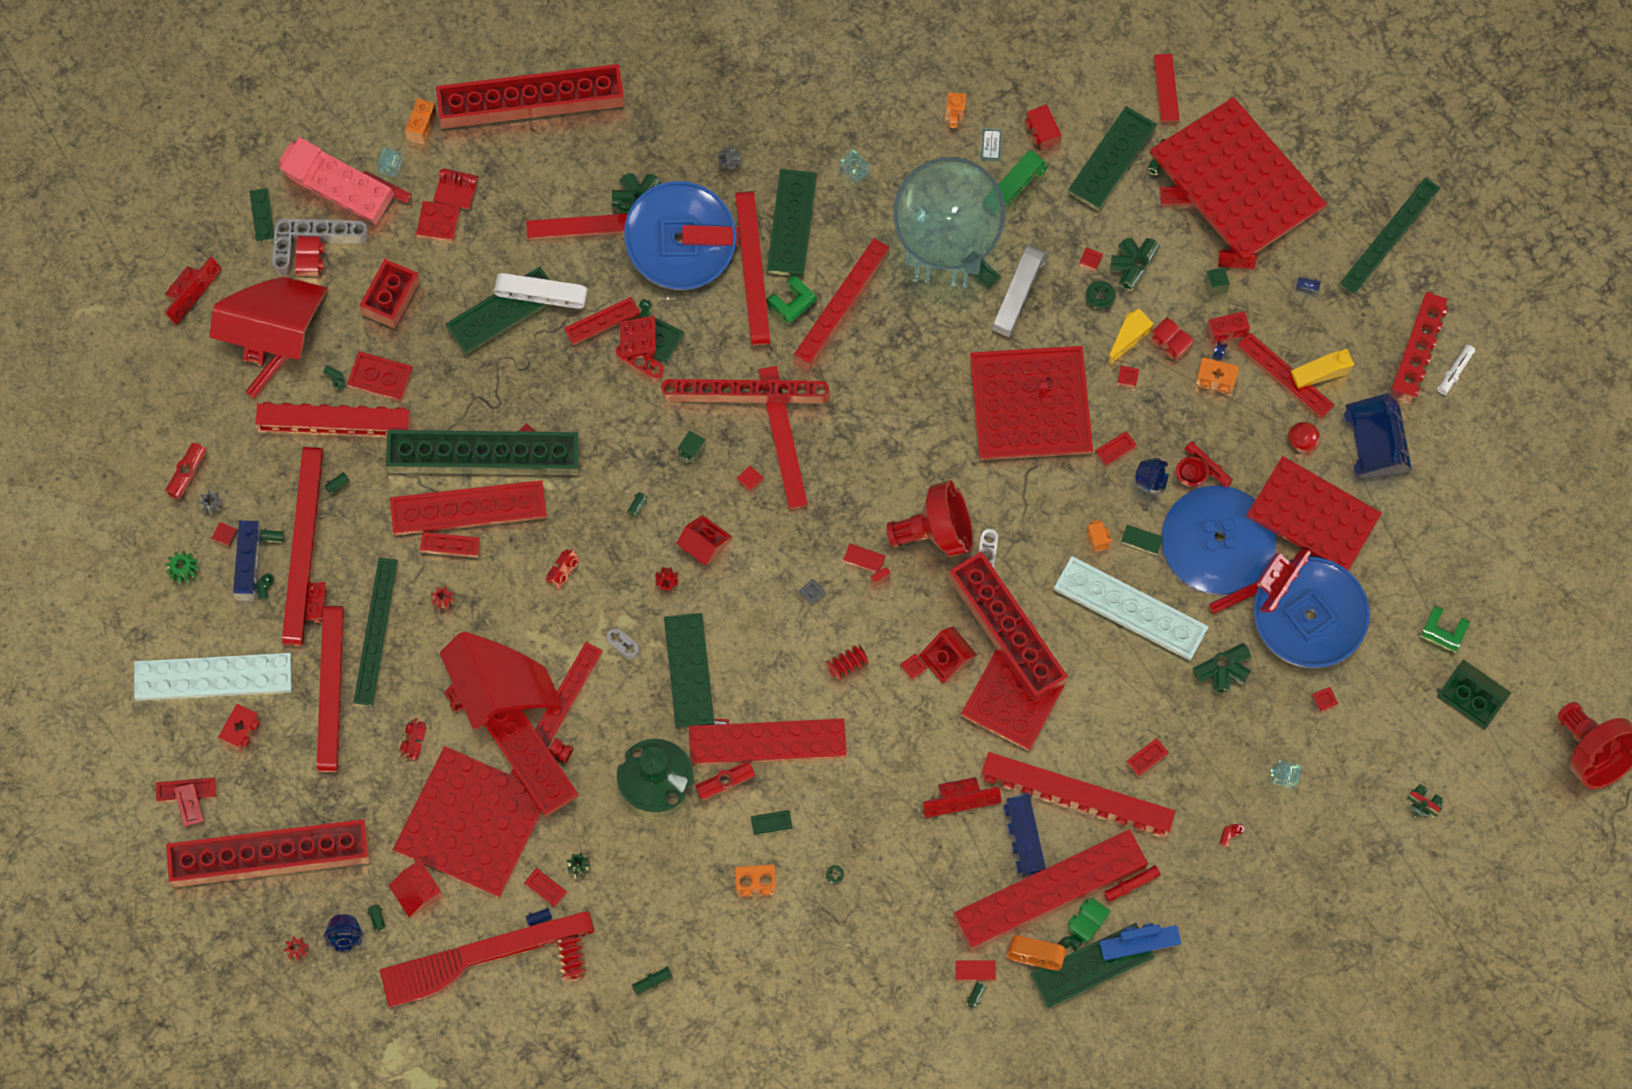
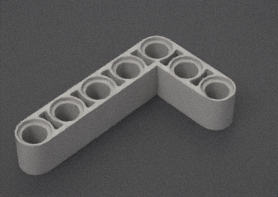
(312, 226)
(1031, 261)

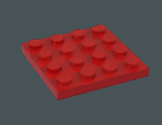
(1005, 707)

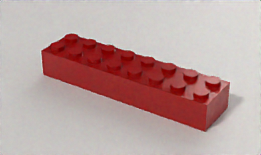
(1008, 627)

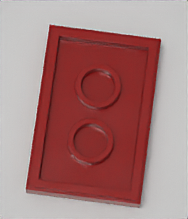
(379, 376)

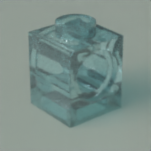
(854, 159)
(389, 162)
(1286, 774)

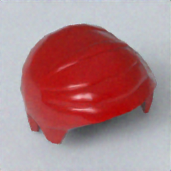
(1304, 437)
(1192, 471)

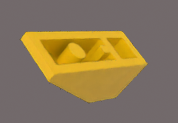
(1133, 330)
(1323, 369)

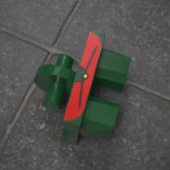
(1422, 805)

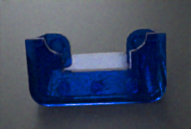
(1379, 436)

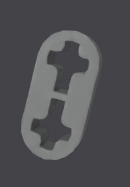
(625, 640)

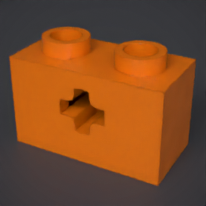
(1226, 372)

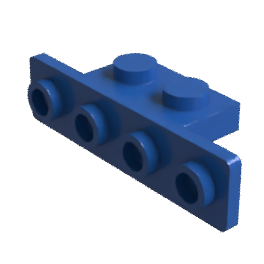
(1140, 940)

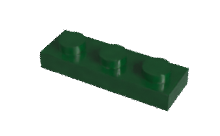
(262, 215)

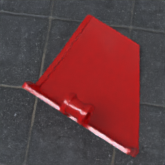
(267, 318)
(494, 679)

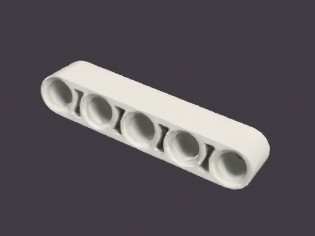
(540, 290)

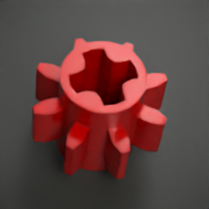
(666, 578)
(445, 601)
(301, 950)

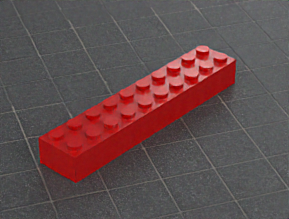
(530, 96)
(267, 853)
(1050, 890)

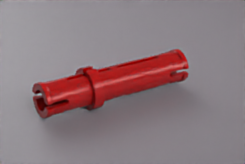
(1214, 469)
(1124, 887)

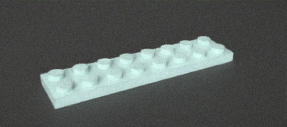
(1131, 608)
(212, 676)

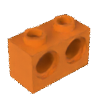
(420, 121)
(755, 874)

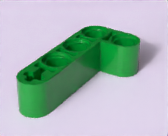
(1021, 174)

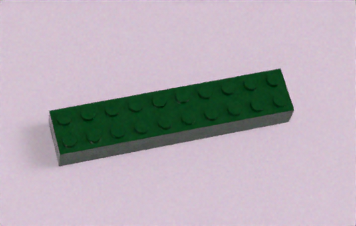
(482, 452)

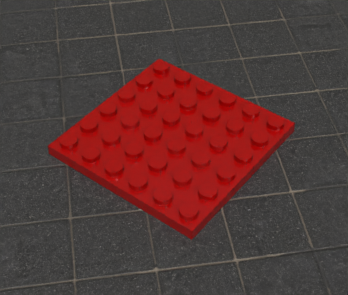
(1017, 417)
(470, 822)

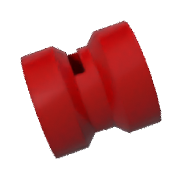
(561, 751)

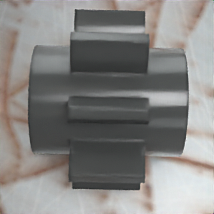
(729, 158)
(206, 501)

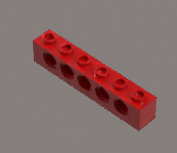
(1431, 304)

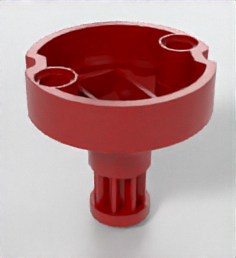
(943, 521)
(1602, 748)

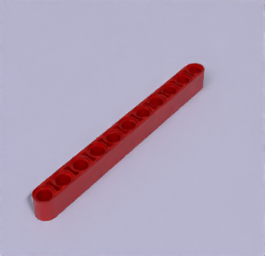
(302, 546)

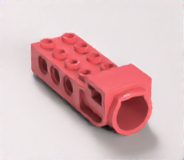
(335, 180)

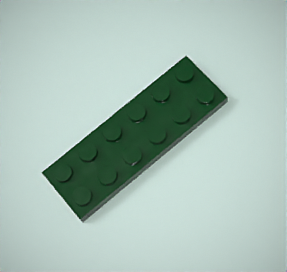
(1112, 158)
(791, 222)
(492, 318)
(689, 670)
(1083, 972)

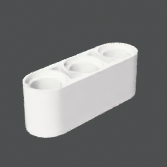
(989, 548)

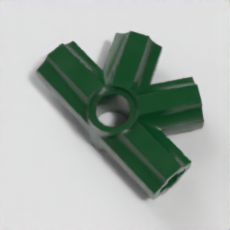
(633, 188)
(1131, 255)
(1222, 674)

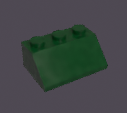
(1474, 694)

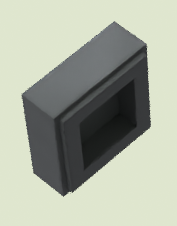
(812, 592)

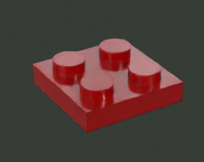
(438, 221)

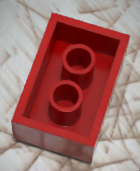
(389, 293)

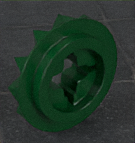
(1101, 287)

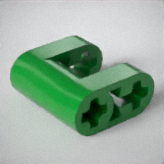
(802, 301)
(1443, 637)

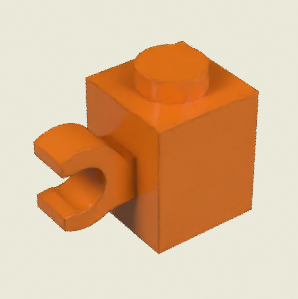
(955, 108)

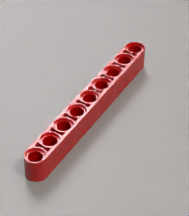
(752, 268)
(752, 396)
(330, 689)

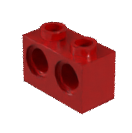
(1228, 327)

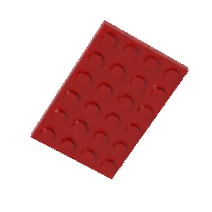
(1313, 514)

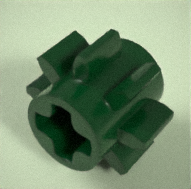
(583, 865)

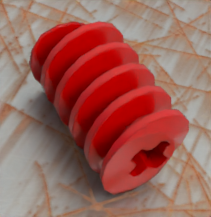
(847, 662)
(570, 958)

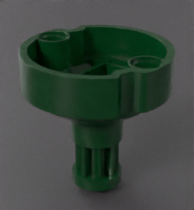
(655, 777)

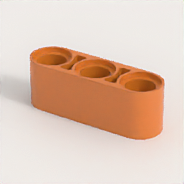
(1036, 952)

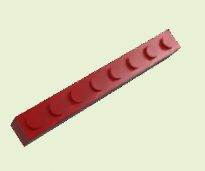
(841, 304)
(330, 419)

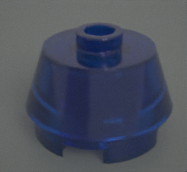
(1152, 476)
(343, 933)

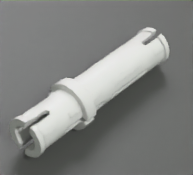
(1445, 386)

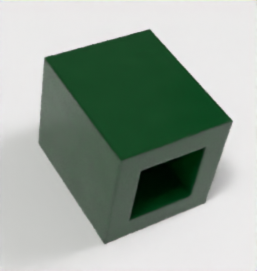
(1216, 281)
(691, 447)

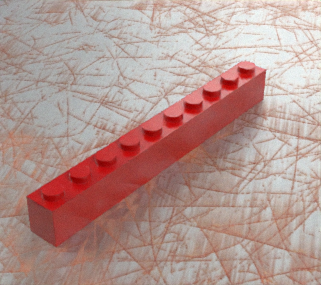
(1077, 794)

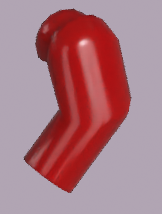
(1229, 832)

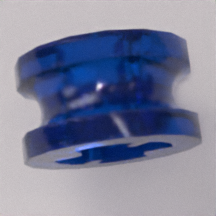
(1220, 350)

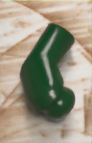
(646, 307)
(336, 375)
(262, 586)
(1070, 941)

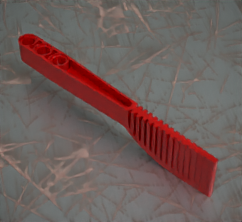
(436, 972)

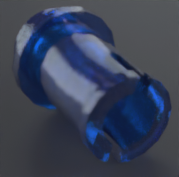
(1308, 284)
(538, 917)

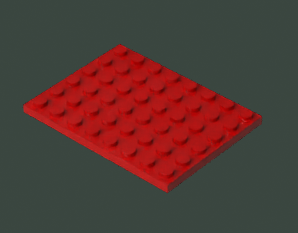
(1238, 178)

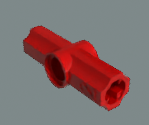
(180, 480)
(713, 785)

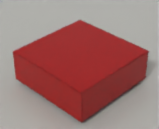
(1090, 259)
(1128, 376)
(750, 478)
(224, 534)
(880, 577)
(913, 666)
(1325, 699)

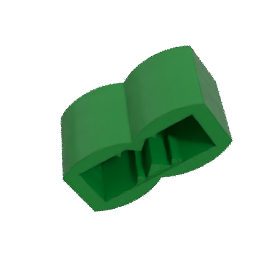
(1089, 920)

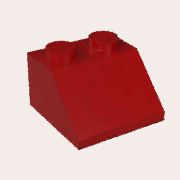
(703, 539)
(948, 654)
(415, 889)

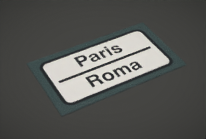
(991, 144)

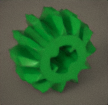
(189, 567)

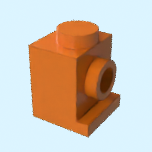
(1098, 536)

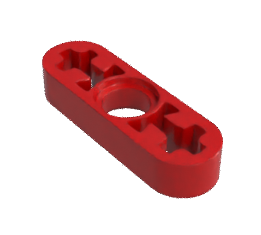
(641, 369)

